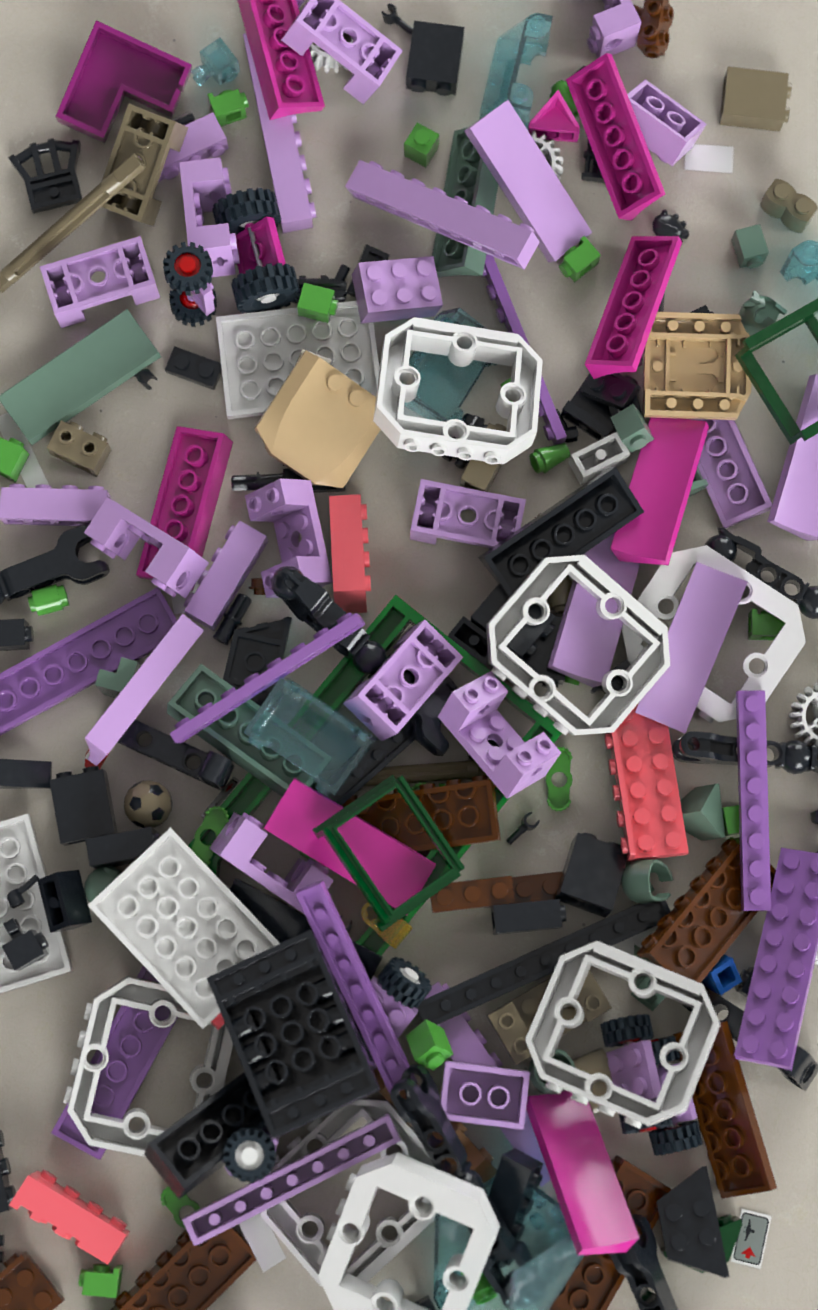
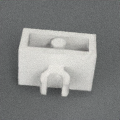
(598, 457)

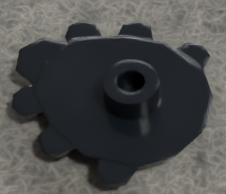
(669, 225)

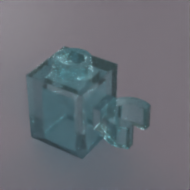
(217, 62)

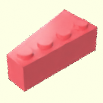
(348, 552)
(71, 1215)

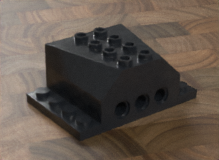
(294, 1034)

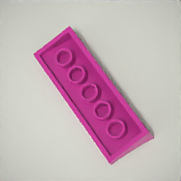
(284, 76)
(615, 137)
(633, 305)
(662, 489)
(189, 490)
(389, 863)
(581, 1174)

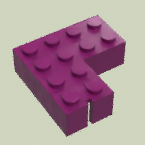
(117, 68)

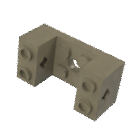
(150, 139)
(516, 1017)

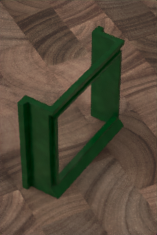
(759, 379)
(357, 872)

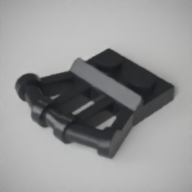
(55, 188)

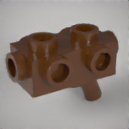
(654, 30)

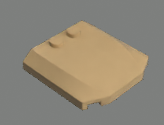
(694, 367)
(319, 423)

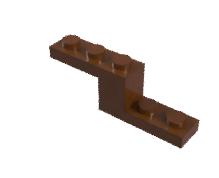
(496, 891)

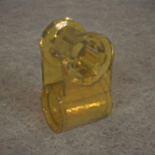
(394, 934)

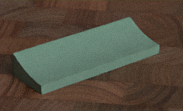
(472, 181)
(79, 376)
(228, 732)

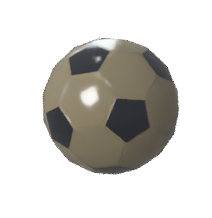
(147, 804)

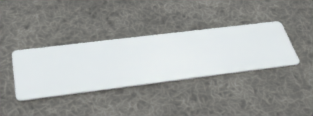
(31, 472)

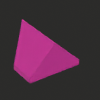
(555, 121)

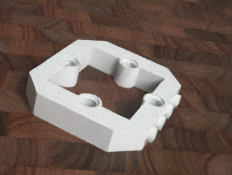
(478, 345)
(776, 658)
(636, 679)
(563, 992)
(114, 1132)
(409, 1180)
(288, 1222)

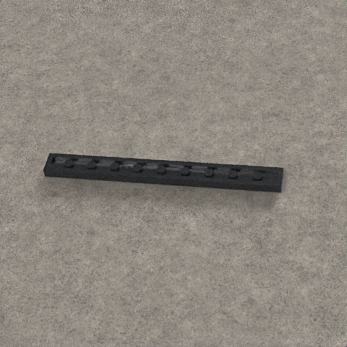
(538, 962)

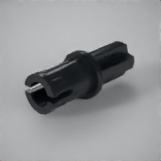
(253, 482)
(232, 619)

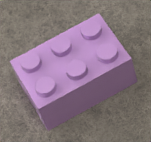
(664, 123)
(397, 289)
(485, 1094)

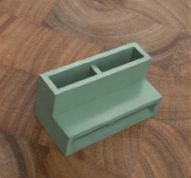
(113, 683)

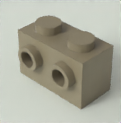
(79, 448)

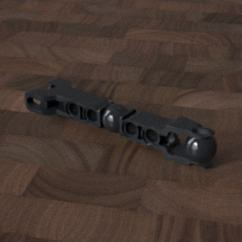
(727, 545)
(52, 567)
(315, 607)
(718, 749)
(426, 1115)
(643, 1270)

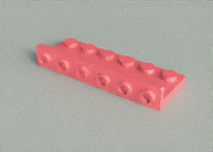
(646, 789)

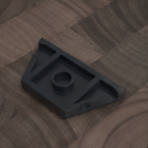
(253, 650)
(692, 1225)

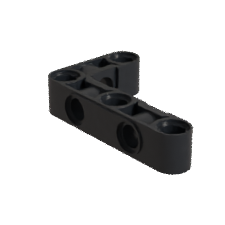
(213, 770)
(804, 1065)

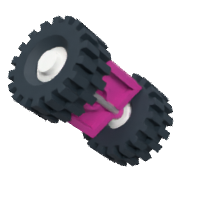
(263, 275)

